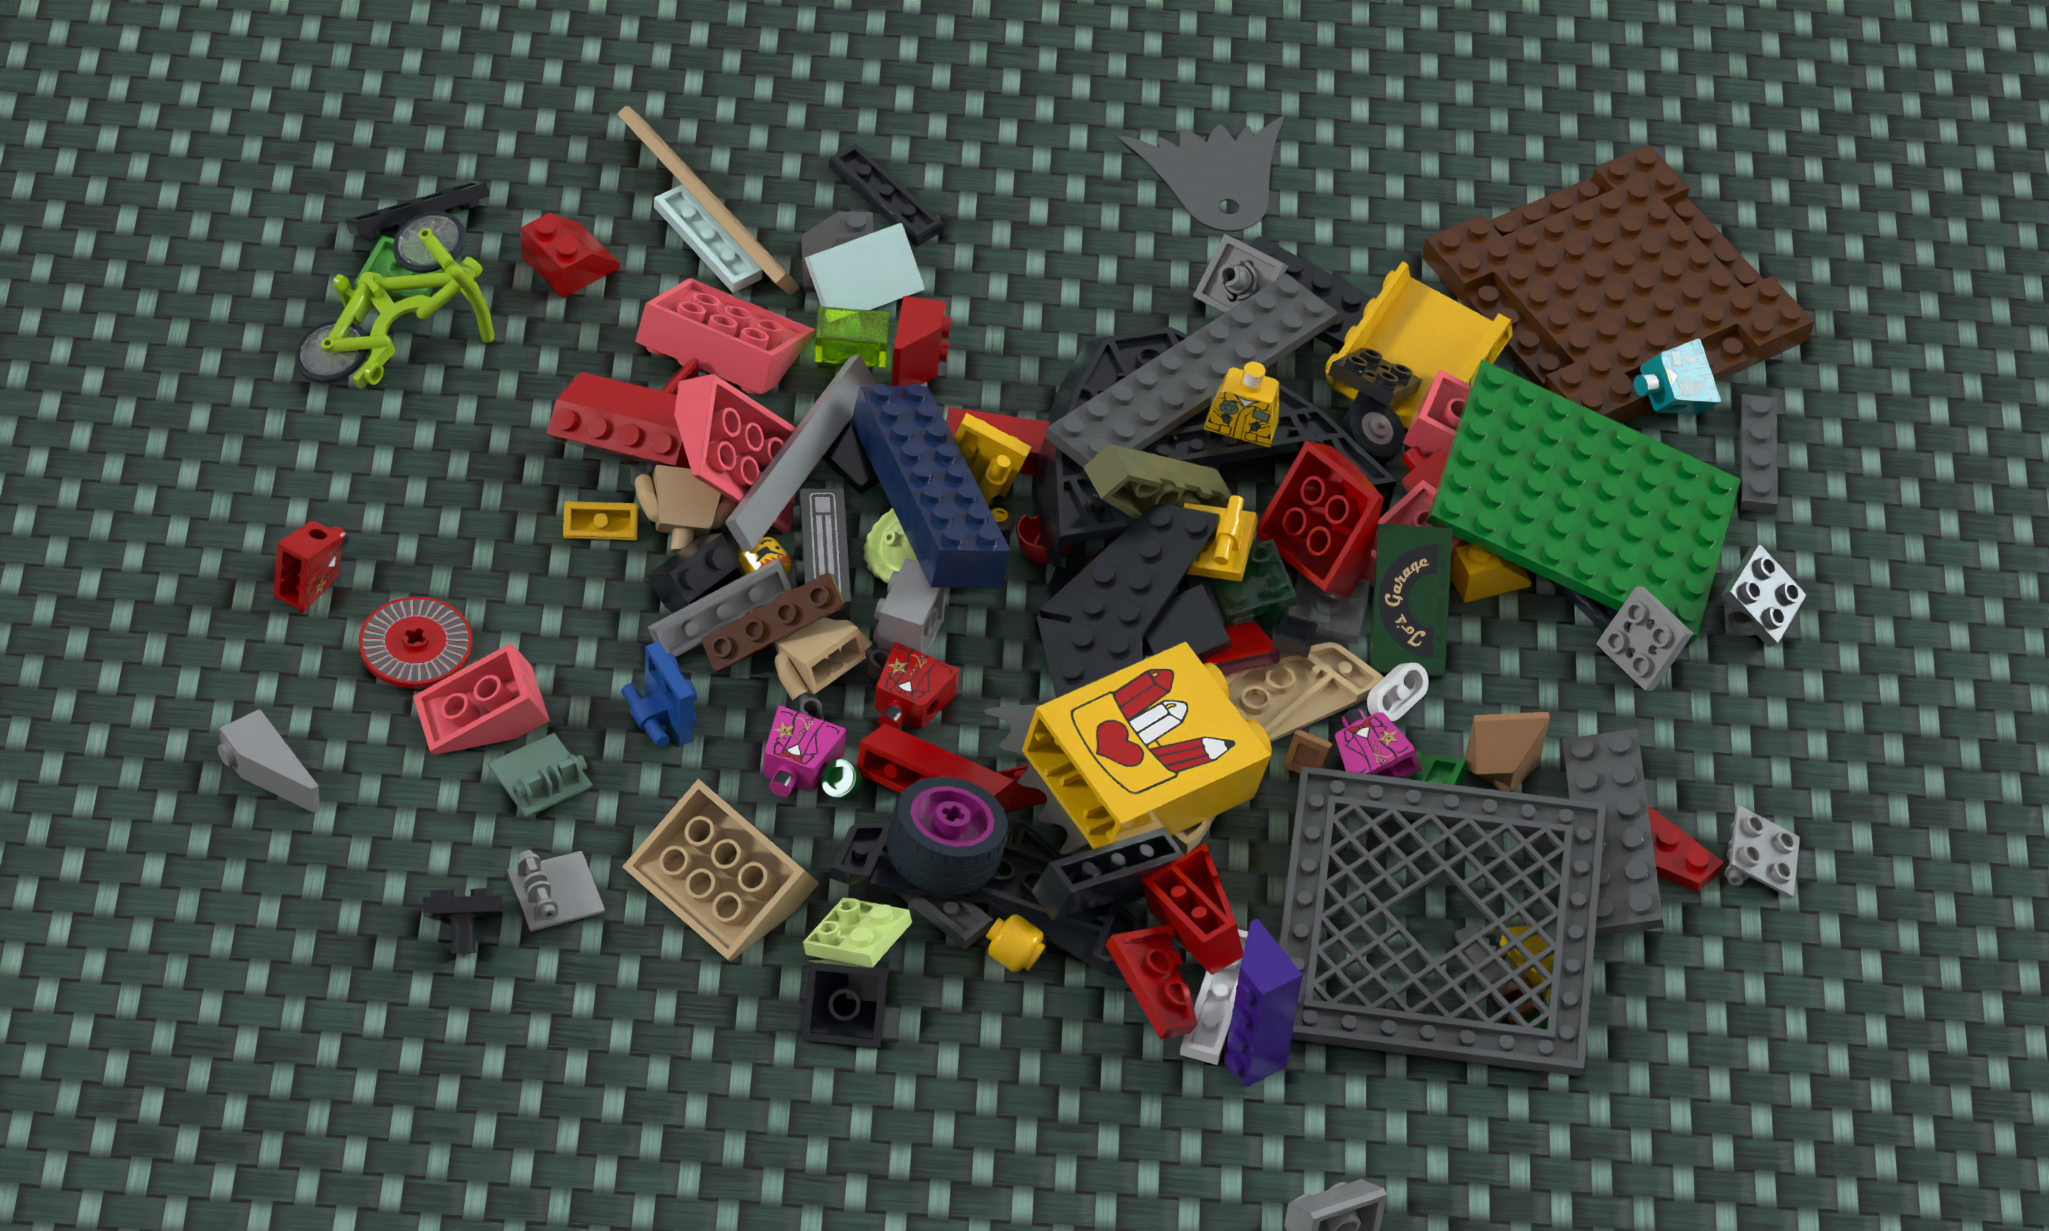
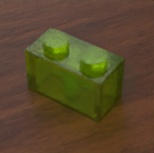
(851, 333)

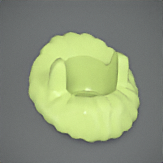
(887, 547)

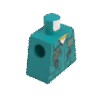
(1679, 380)

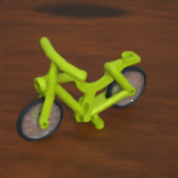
(420, 246)

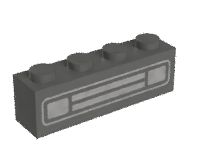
(823, 541)

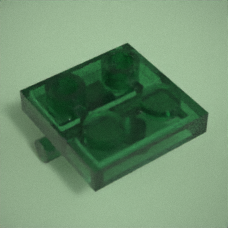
(1262, 589)

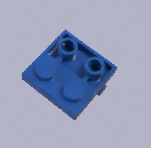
(667, 699)

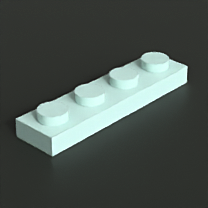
(708, 238)

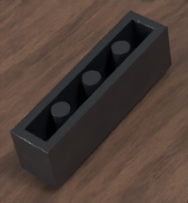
(1103, 873)

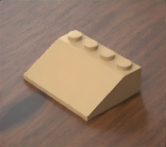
(719, 872)

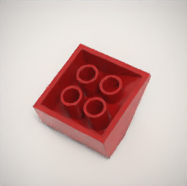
(1324, 518)

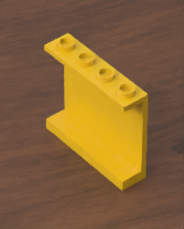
(1423, 332)

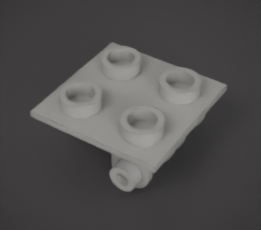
(1762, 852)
(554, 889)

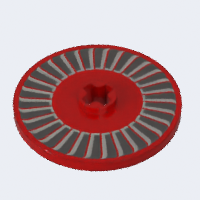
(392, 626)

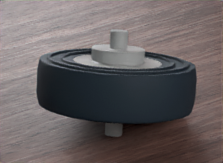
(1375, 429)

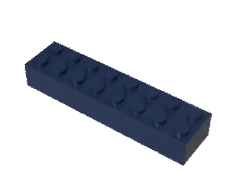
(930, 487)

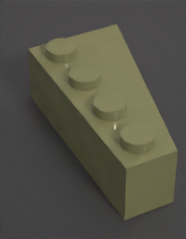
(1140, 480)

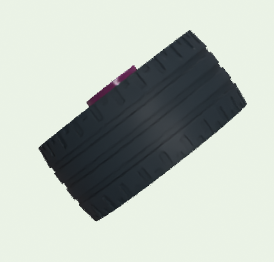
(947, 835)

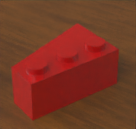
(1194, 902)

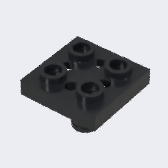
(1375, 377)
(462, 913)

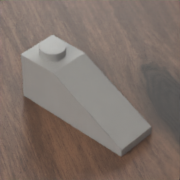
(266, 760)

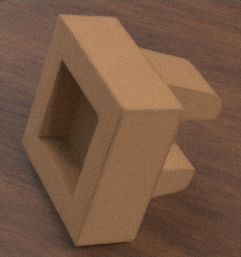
(1307, 751)

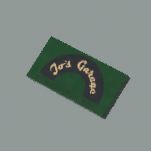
(1411, 597)

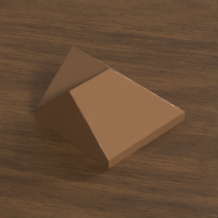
(1506, 747)

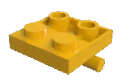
(990, 455)
(1231, 547)

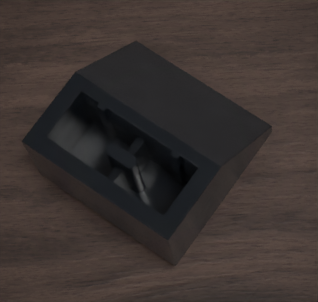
(696, 572)

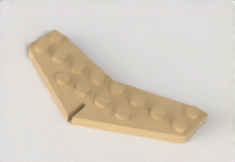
(1293, 697)

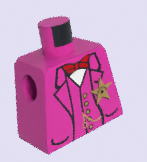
(1375, 746)
(800, 751)

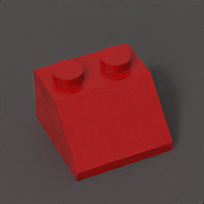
(565, 253)
(920, 341)

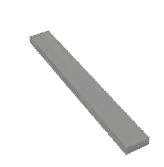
(798, 455)

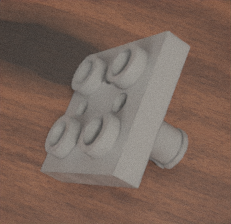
(1228, 274)
(1665, 637)

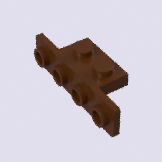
(773, 622)

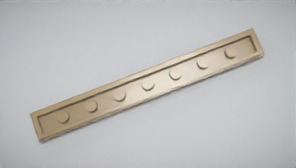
(709, 200)

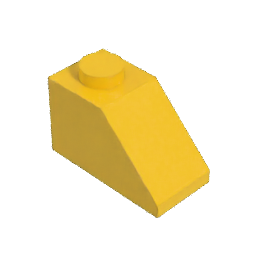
(1484, 574)

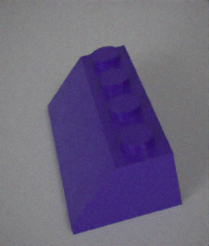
(1262, 1008)

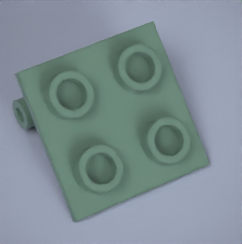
(541, 774)

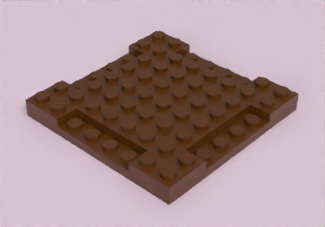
(1613, 280)

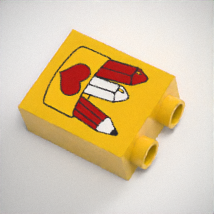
(1148, 749)

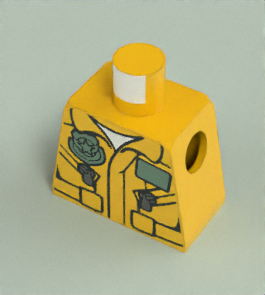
(1246, 405)

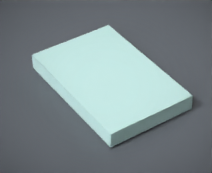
(866, 271)

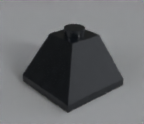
(845, 1003)

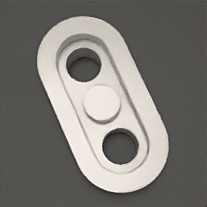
(1394, 694)

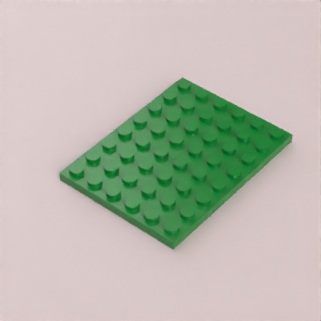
(1582, 497)

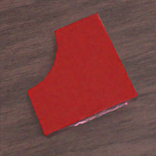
(1249, 649)

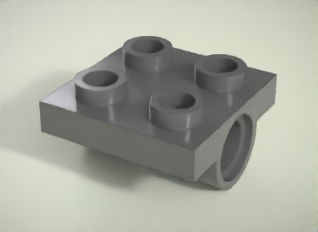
(1761, 597)

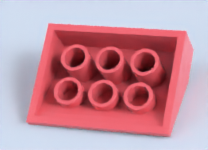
(724, 334)
(729, 438)

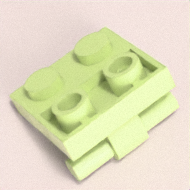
(857, 932)

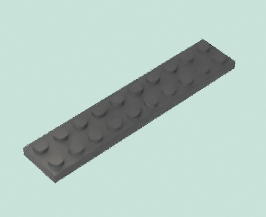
(1190, 373)

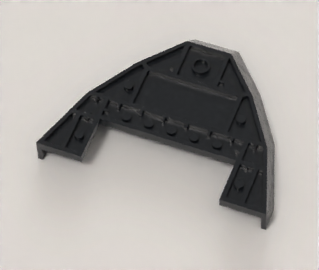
(1068, 500)

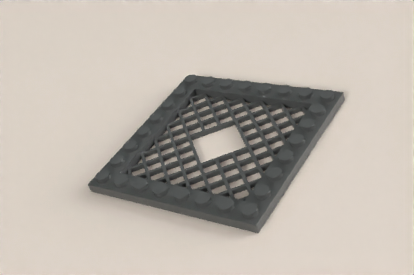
(1445, 1036)

